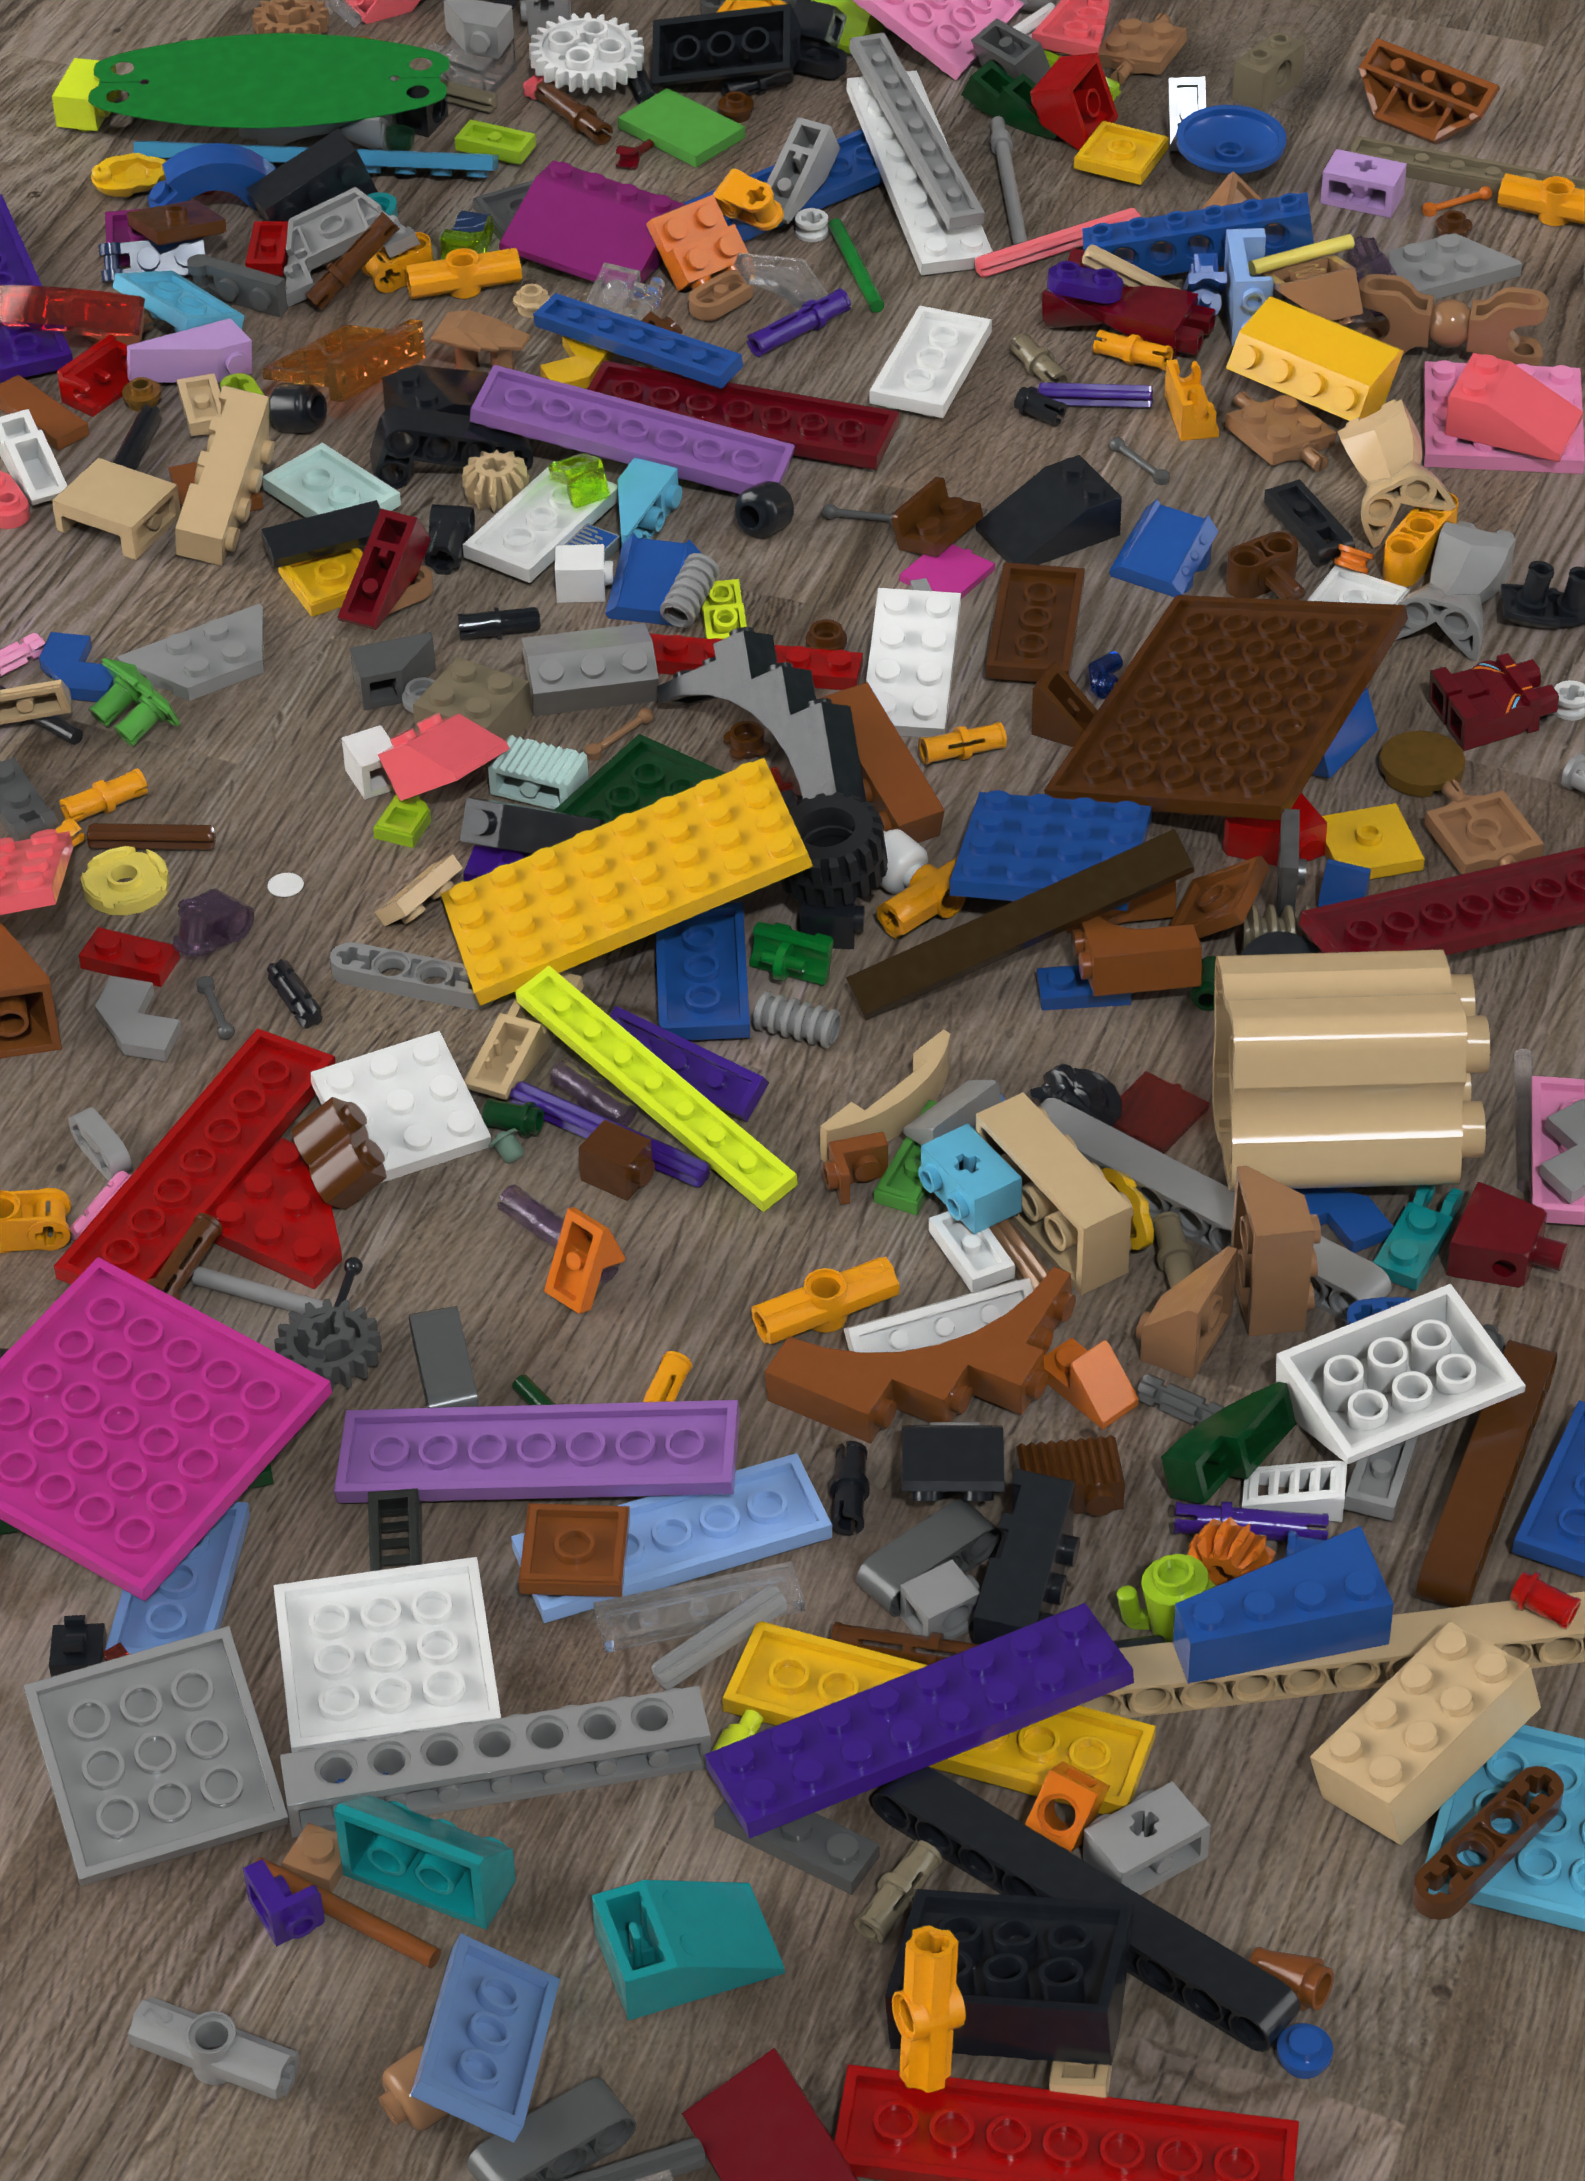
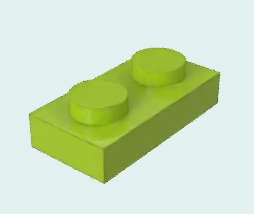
(488, 138)

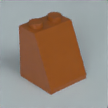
(26, 1003)

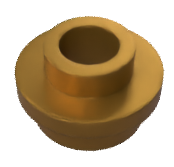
(141, 392)

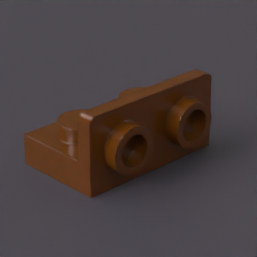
(933, 520)

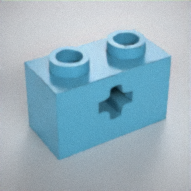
(970, 1178)

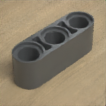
(443, 1358)
(952, 1533)
(558, 2138)

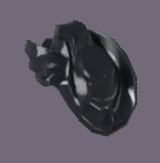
(1083, 1090)

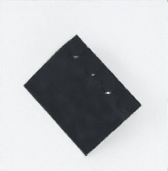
(1031, 1971)

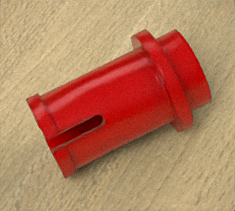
(1545, 1599)

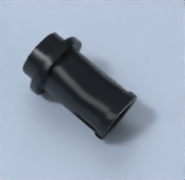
(1038, 405)

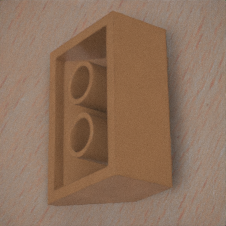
(1321, 287)
(1273, 1254)

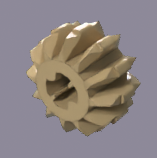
(494, 479)

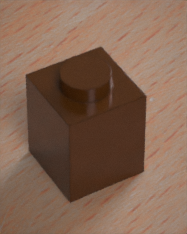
(616, 1160)

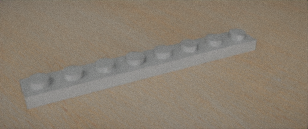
(917, 131)

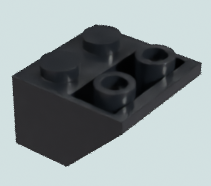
(953, 1460)

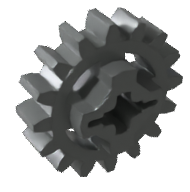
(331, 1341)

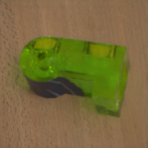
(470, 231)

